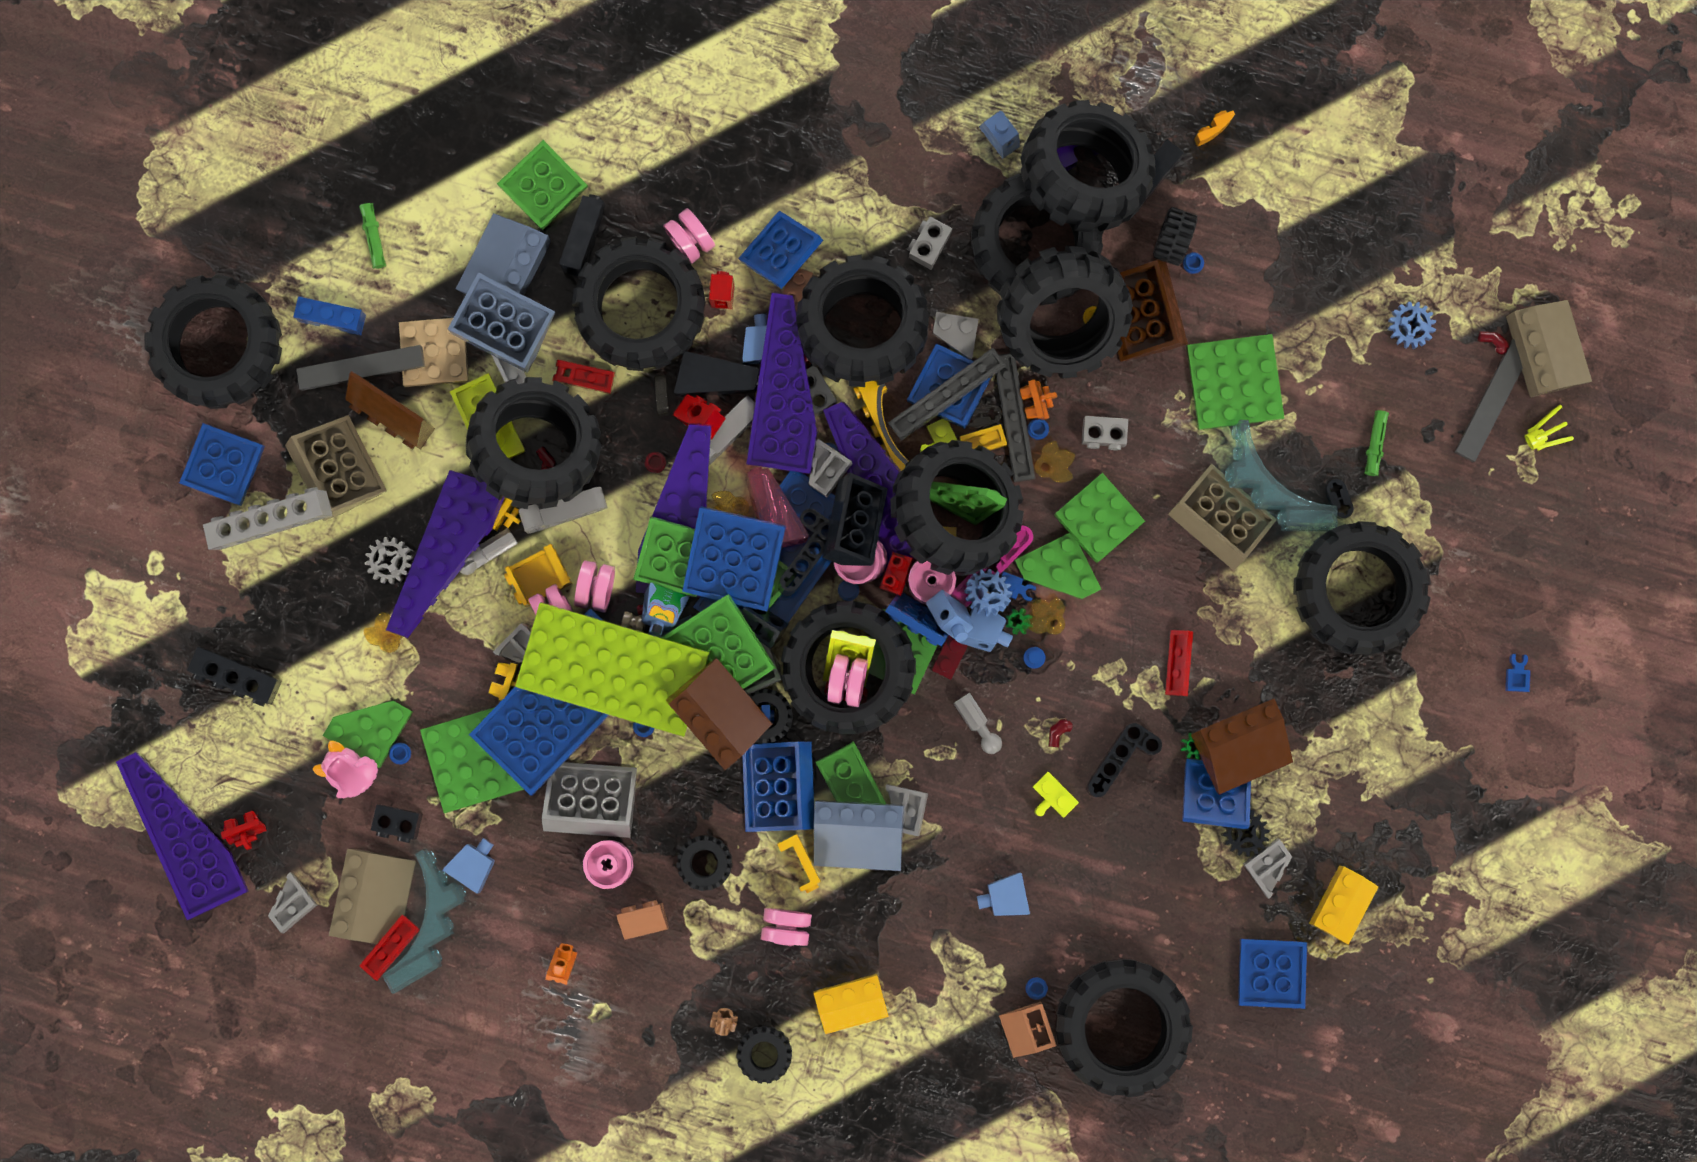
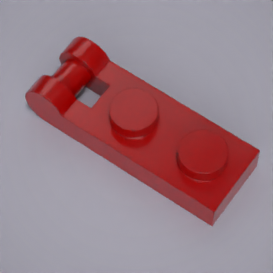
(584, 376)

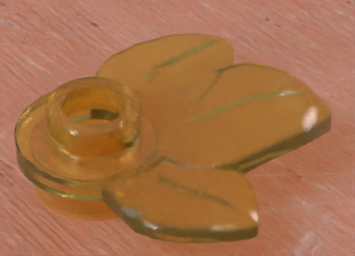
(1057, 461)
(726, 502)
(1045, 613)
(378, 635)

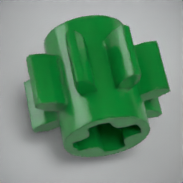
(1025, 621)
(1187, 748)

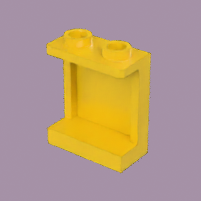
(537, 574)
(806, 862)

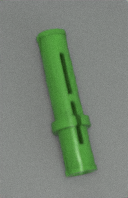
(371, 226)
(1375, 452)

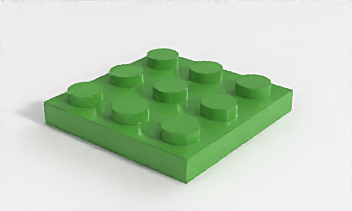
(542, 185)
(1099, 518)
(665, 554)
(921, 650)

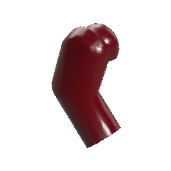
(1495, 338)
(1057, 730)

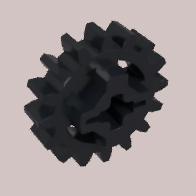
(1252, 839)

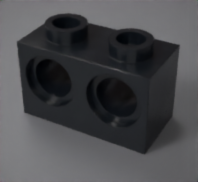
(765, 625)
(397, 817)

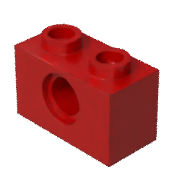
(722, 290)
(696, 411)

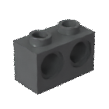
(820, 389)

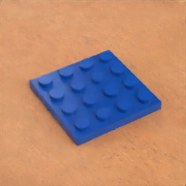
(734, 558)

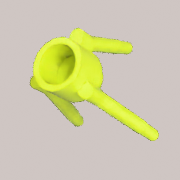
(1537, 438)

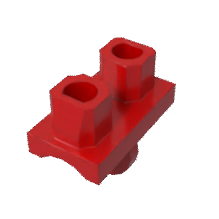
(896, 573)
(243, 833)

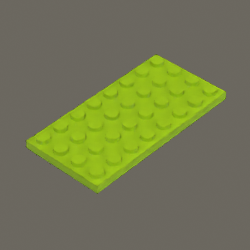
(607, 667)

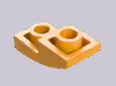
(1218, 124)

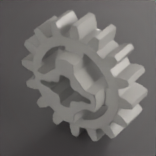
(380, 565)

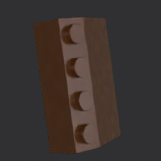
(1154, 314)
(388, 412)
(719, 713)
(1244, 746)

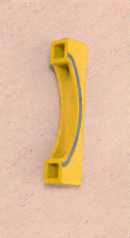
(872, 399)

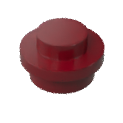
(655, 462)

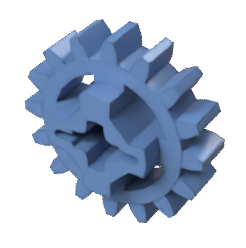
(1420, 326)
(995, 600)

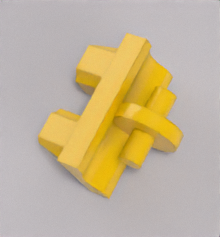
(505, 512)
(507, 671)

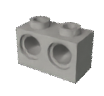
(933, 244)
(1104, 426)

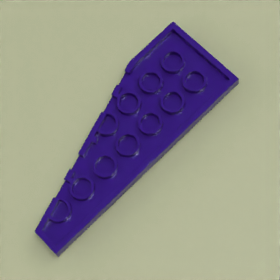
(783, 413)
(870, 463)
(686, 484)
(456, 527)
(190, 853)

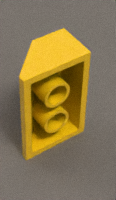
(1344, 904)
(851, 1004)

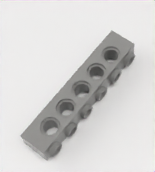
(316, 509)

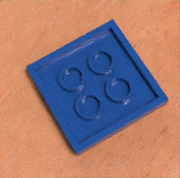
(780, 249)
(939, 368)
(222, 464)
(917, 618)
(1205, 806)
(1272, 973)

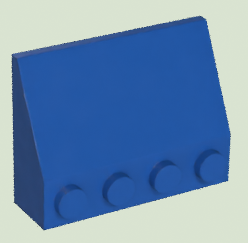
(778, 787)

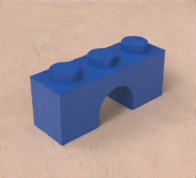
(328, 314)

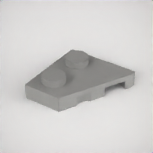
(957, 332)
(827, 468)
(515, 644)
(914, 807)
(1268, 866)
(291, 904)

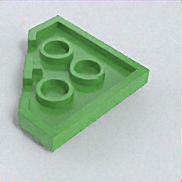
(967, 502)
(1060, 568)
(370, 729)

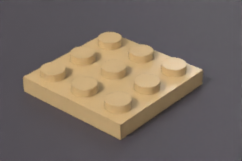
(443, 353)

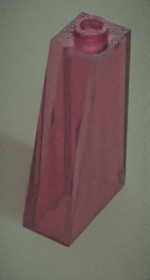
(772, 505)

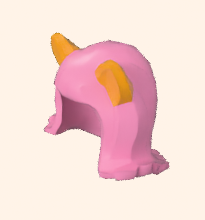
(347, 770)

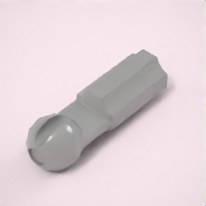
(488, 551)
(977, 722)

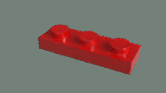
(1179, 663)
(389, 947)

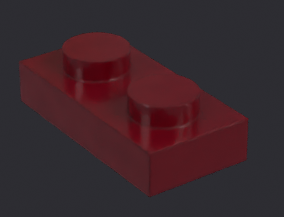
(949, 658)

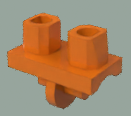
(1034, 391)
(561, 964)

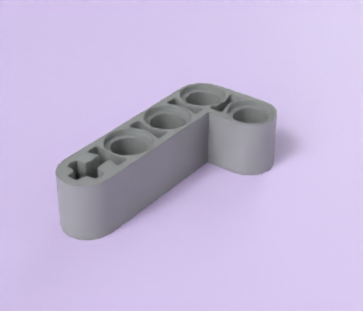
(734, 425)
(580, 506)

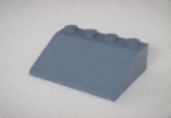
(506, 254)
(502, 322)
(858, 835)

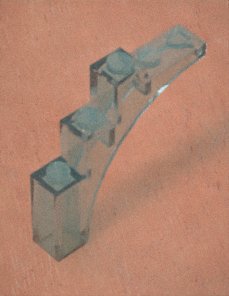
(1269, 494)
(435, 927)

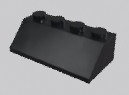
(855, 521)

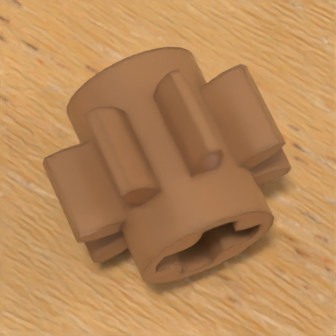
(723, 1021)

